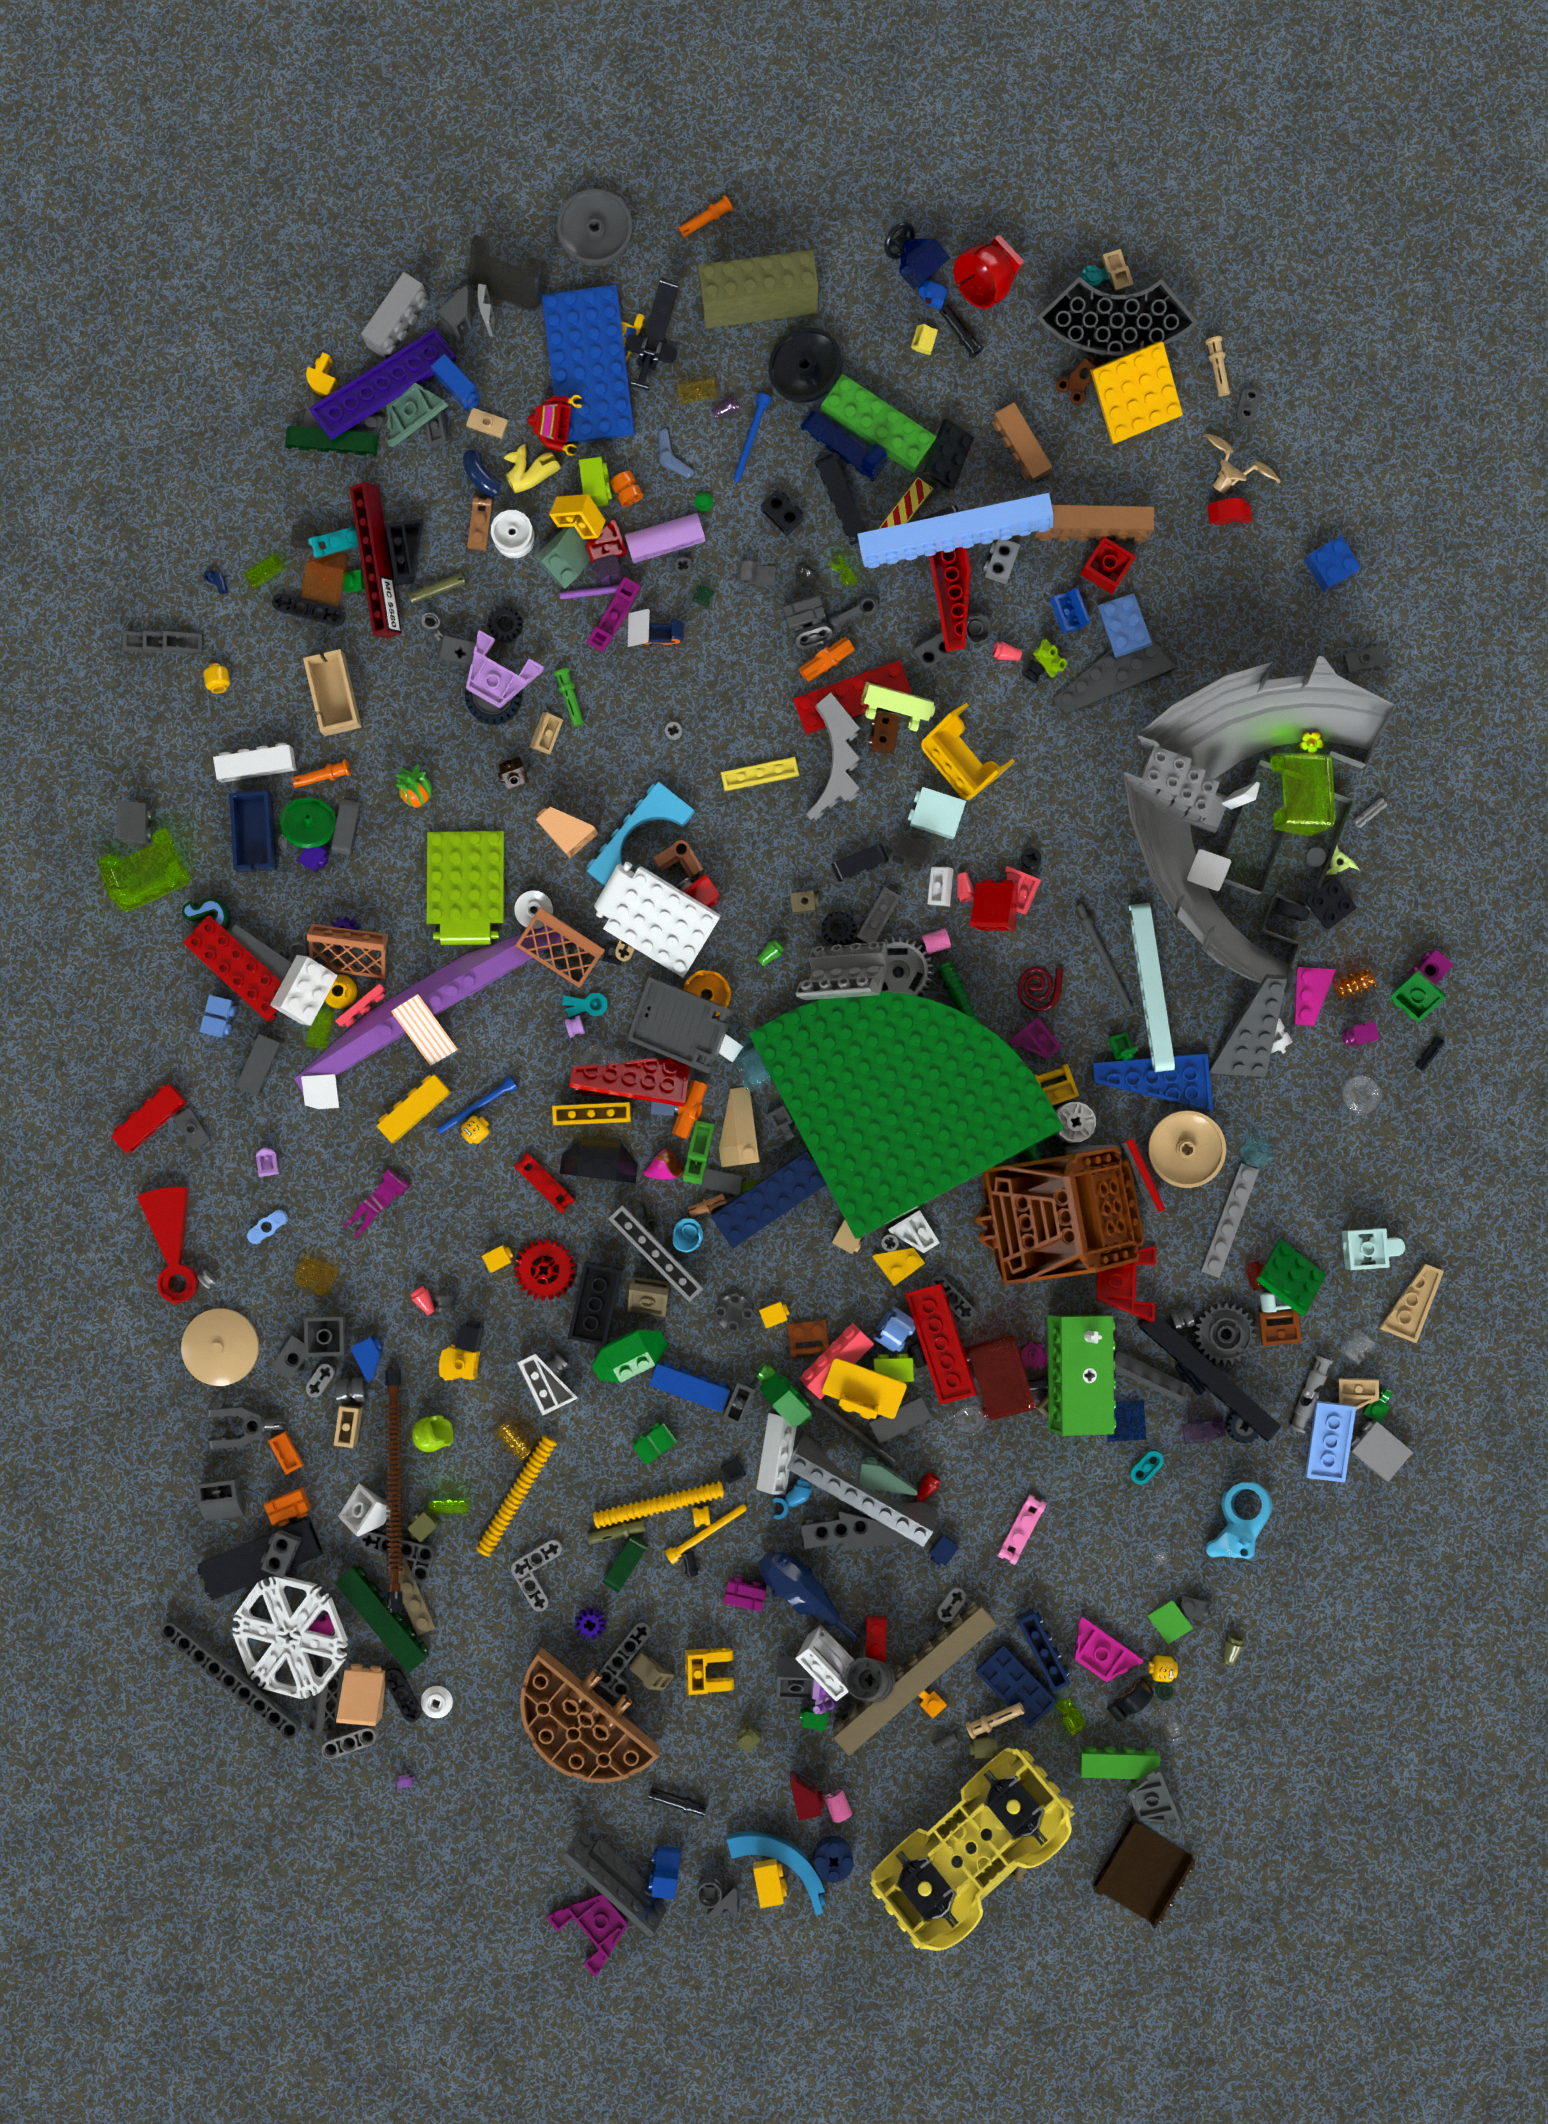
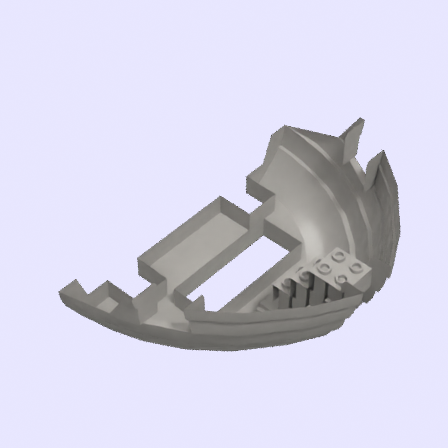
(1204, 739)

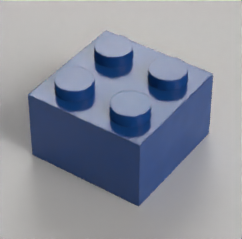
(1332, 563)

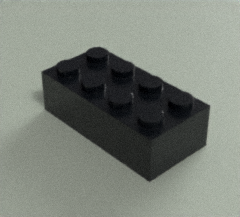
(595, 1304)

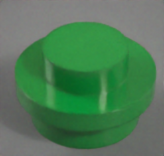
(703, 502)

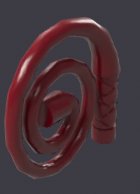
(1035, 987)

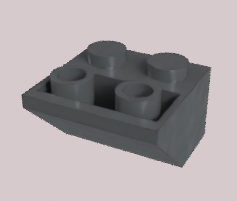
(457, 313)
(220, 1498)

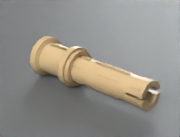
(1216, 357)
(986, 1725)

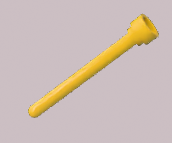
(675, 1553)

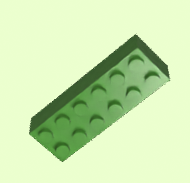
(878, 423)

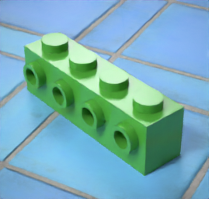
(1117, 1763)

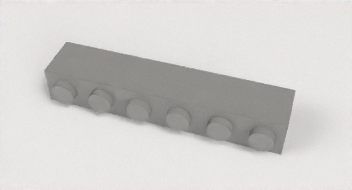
(656, 1253)

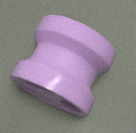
(574, 1026)

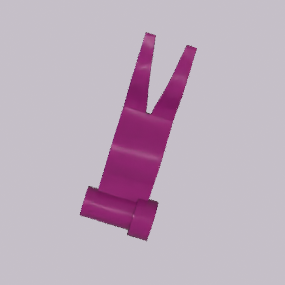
(379, 1200)

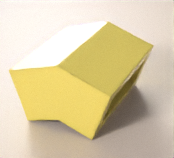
(924, 339)

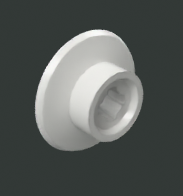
(438, 1693)

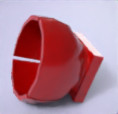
(992, 269)

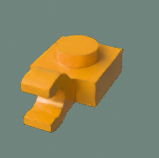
(931, 1702)

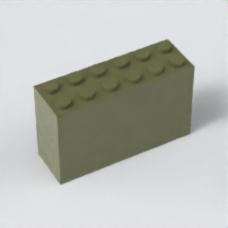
(759, 289)

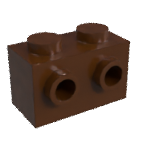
(884, 733)

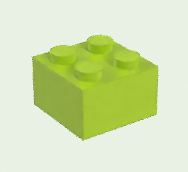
(594, 478)

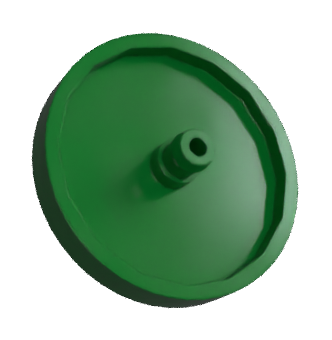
(308, 822)

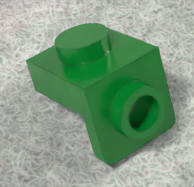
(354, 581)
(1122, 1047)

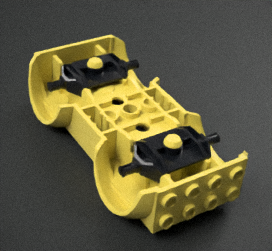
(1027, 1828)

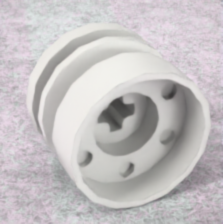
(1086, 1122)

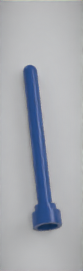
(762, 402)
(507, 1085)

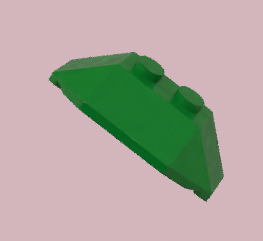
(629, 1355)

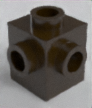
(512, 773)

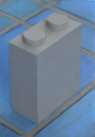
(1379, 1450)

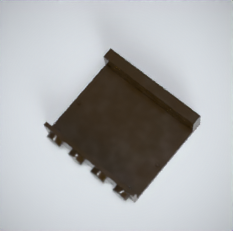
(1144, 1872)

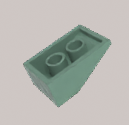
(564, 556)
(879, 1477)

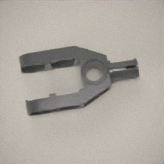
(250, 1435)

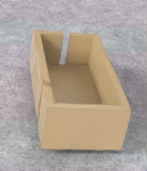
(332, 692)

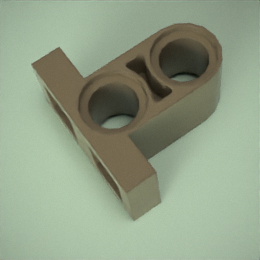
(650, 1672)

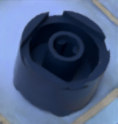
(833, 1870)

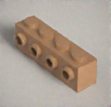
(1022, 443)

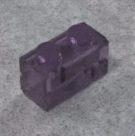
(607, 570)

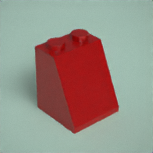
(994, 906)

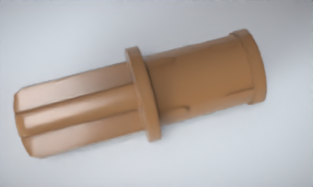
(707, 1205)

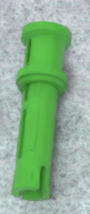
(567, 688)

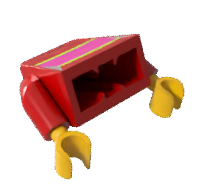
(552, 422)

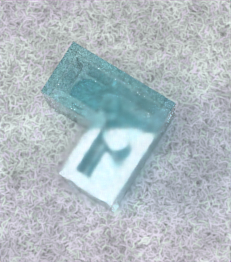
(754, 1070)

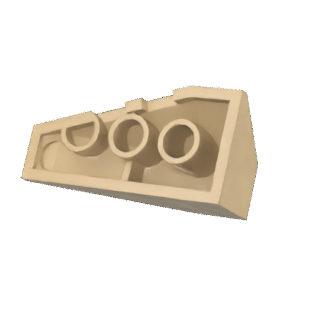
(738, 1135)

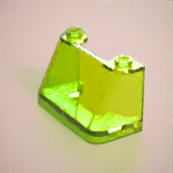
(1306, 793)
(145, 873)

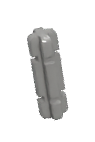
(1369, 813)

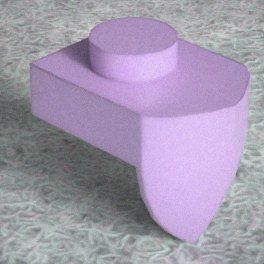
(266, 1162)

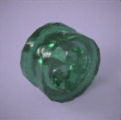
(1169, 1688)

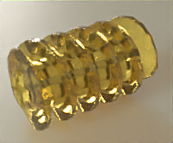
(514, 1441)

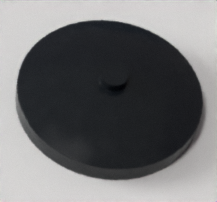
(805, 365)

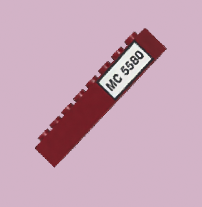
(375, 560)

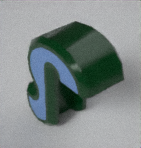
(209, 907)

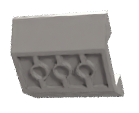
(845, 971)

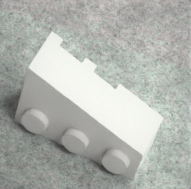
(544, 1385)

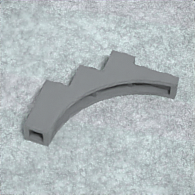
(839, 784)

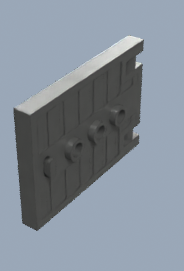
(679, 1024)

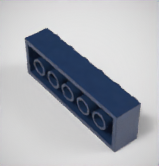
(769, 1199)

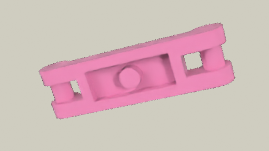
(1021, 1529)

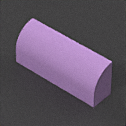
(665, 538)

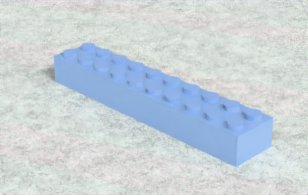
(956, 530)

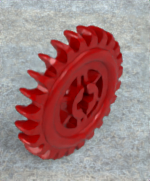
(531, 1283)

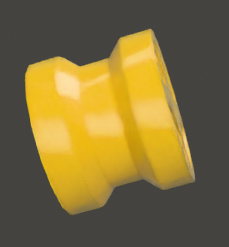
(701, 1516)

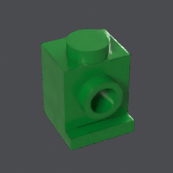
(812, 1720)

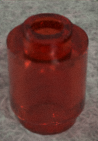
(1252, 1273)

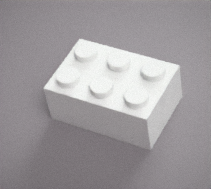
(303, 990)

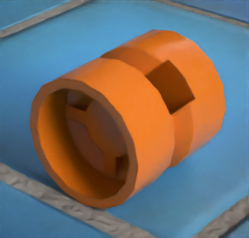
(625, 486)

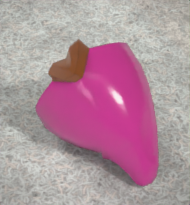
(664, 1166)

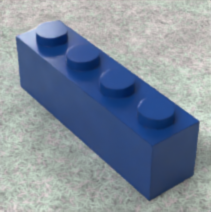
(690, 1387)

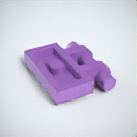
(823, 1700)

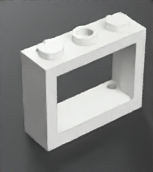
(819, 1667)

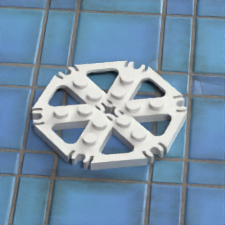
(282, 1647)

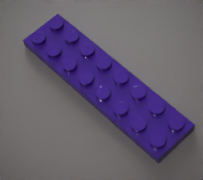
(380, 384)

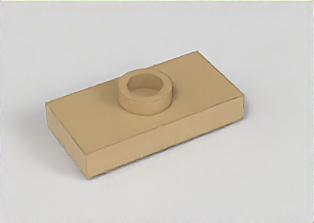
(487, 423)

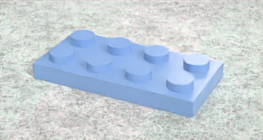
(1330, 1441)

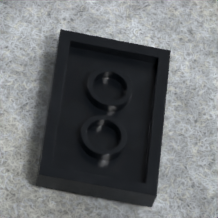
(948, 454)

